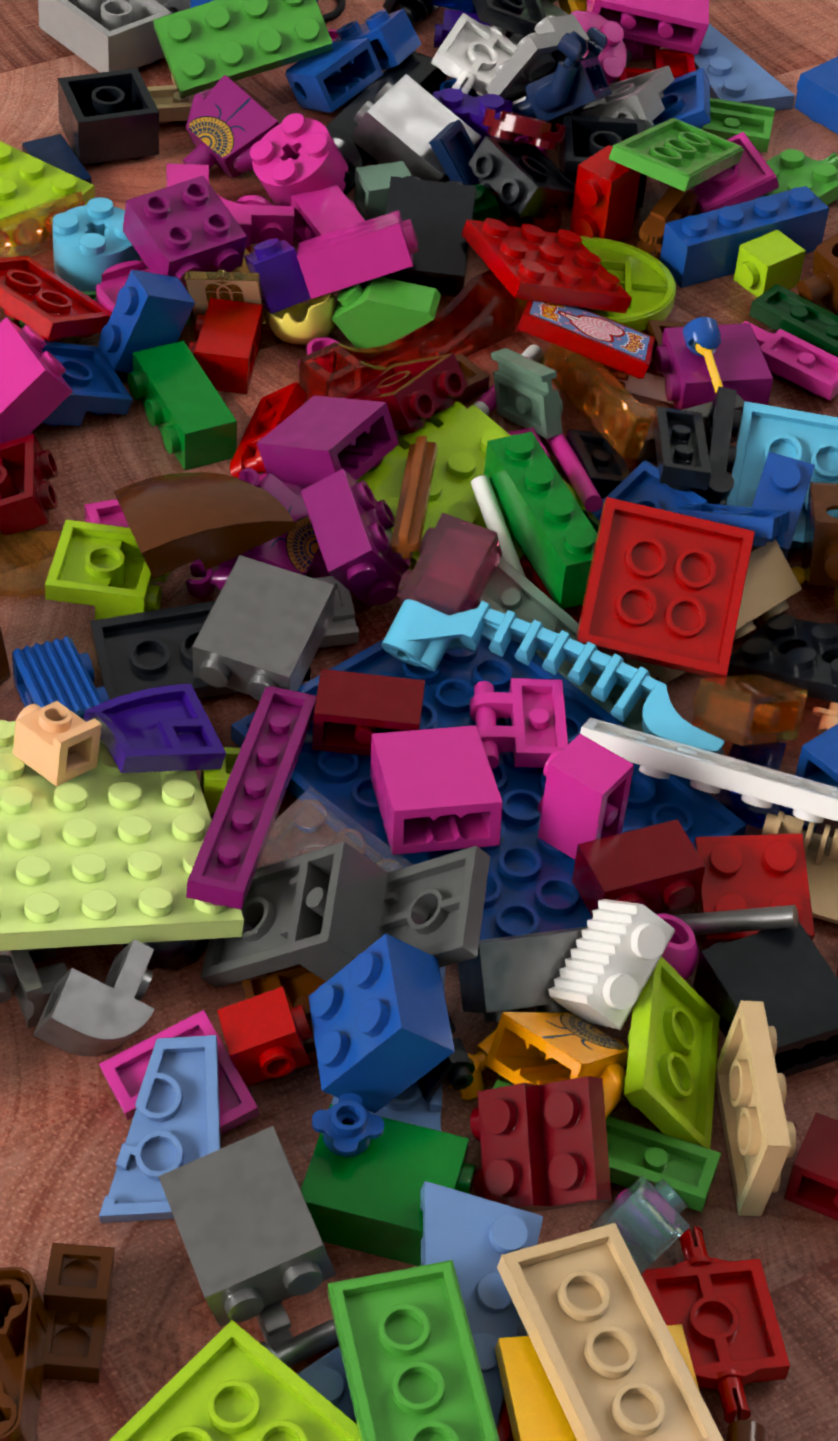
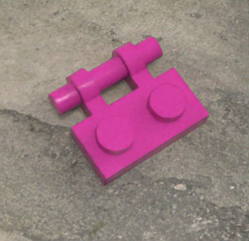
(535, 716)

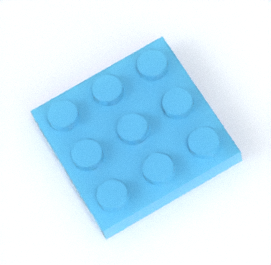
(786, 433)

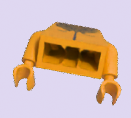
(548, 1050)

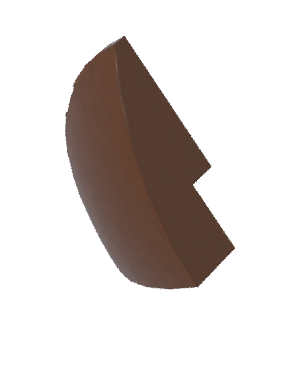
(199, 517)

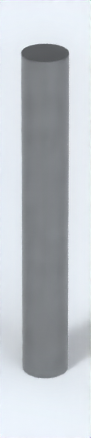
(741, 920)

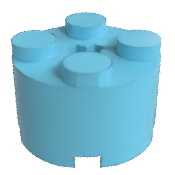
(89, 242)

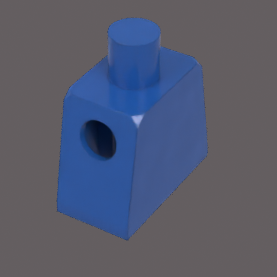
(324, 85)

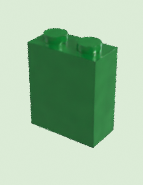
(375, 1197)

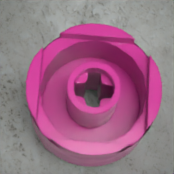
(297, 159)

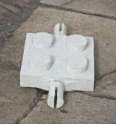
(473, 54)

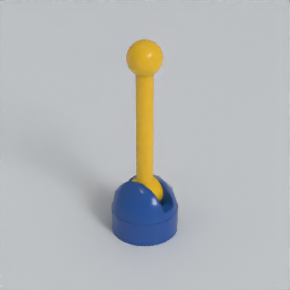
(702, 339)

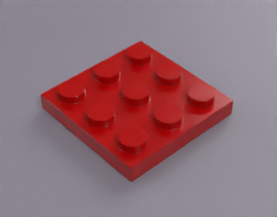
(545, 265)
(665, 588)

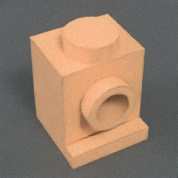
(56, 742)

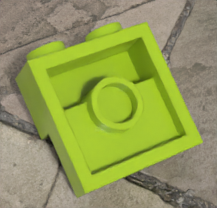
(102, 569)

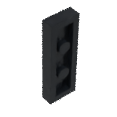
(681, 449)

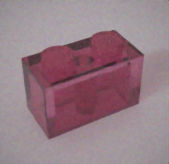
(452, 566)

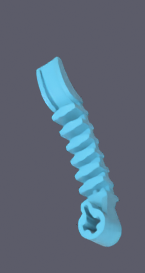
(424, 634)

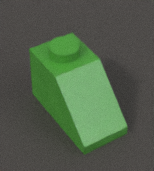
(383, 310)

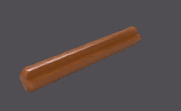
(414, 497)

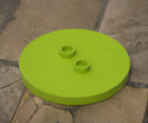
(640, 276)

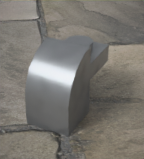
(99, 1016)

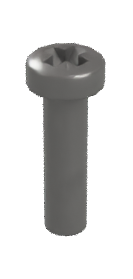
(305, 1344)

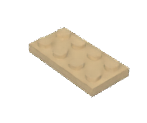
(604, 1341)

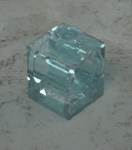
(646, 1220)

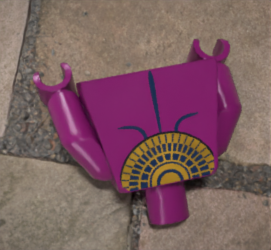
(225, 126)
(291, 551)

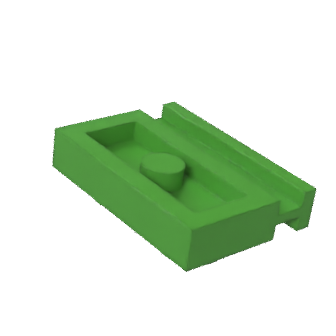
(732, 118)

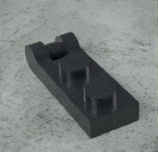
(721, 426)

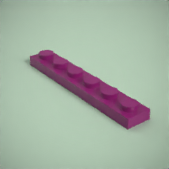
(251, 799)

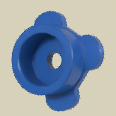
(347, 1139)

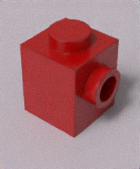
(266, 1036)

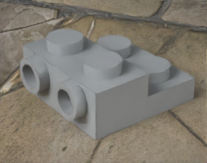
(534, 56)
(633, 98)

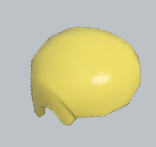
(304, 320)

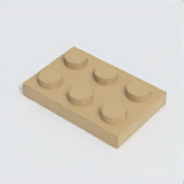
(753, 1108)

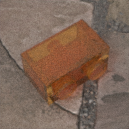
(749, 709)

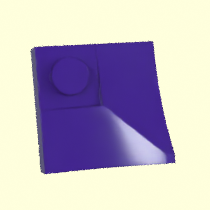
(158, 731)

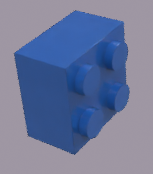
(381, 1023)

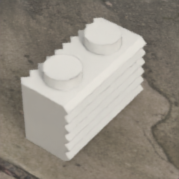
(611, 962)

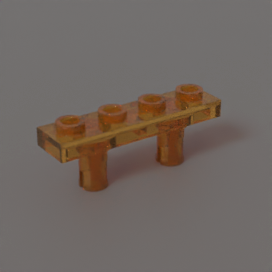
(602, 399)

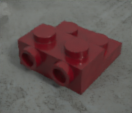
(415, 390)
(25, 485)
(543, 1144)

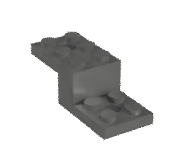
(339, 902)

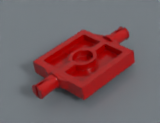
(724, 1320)

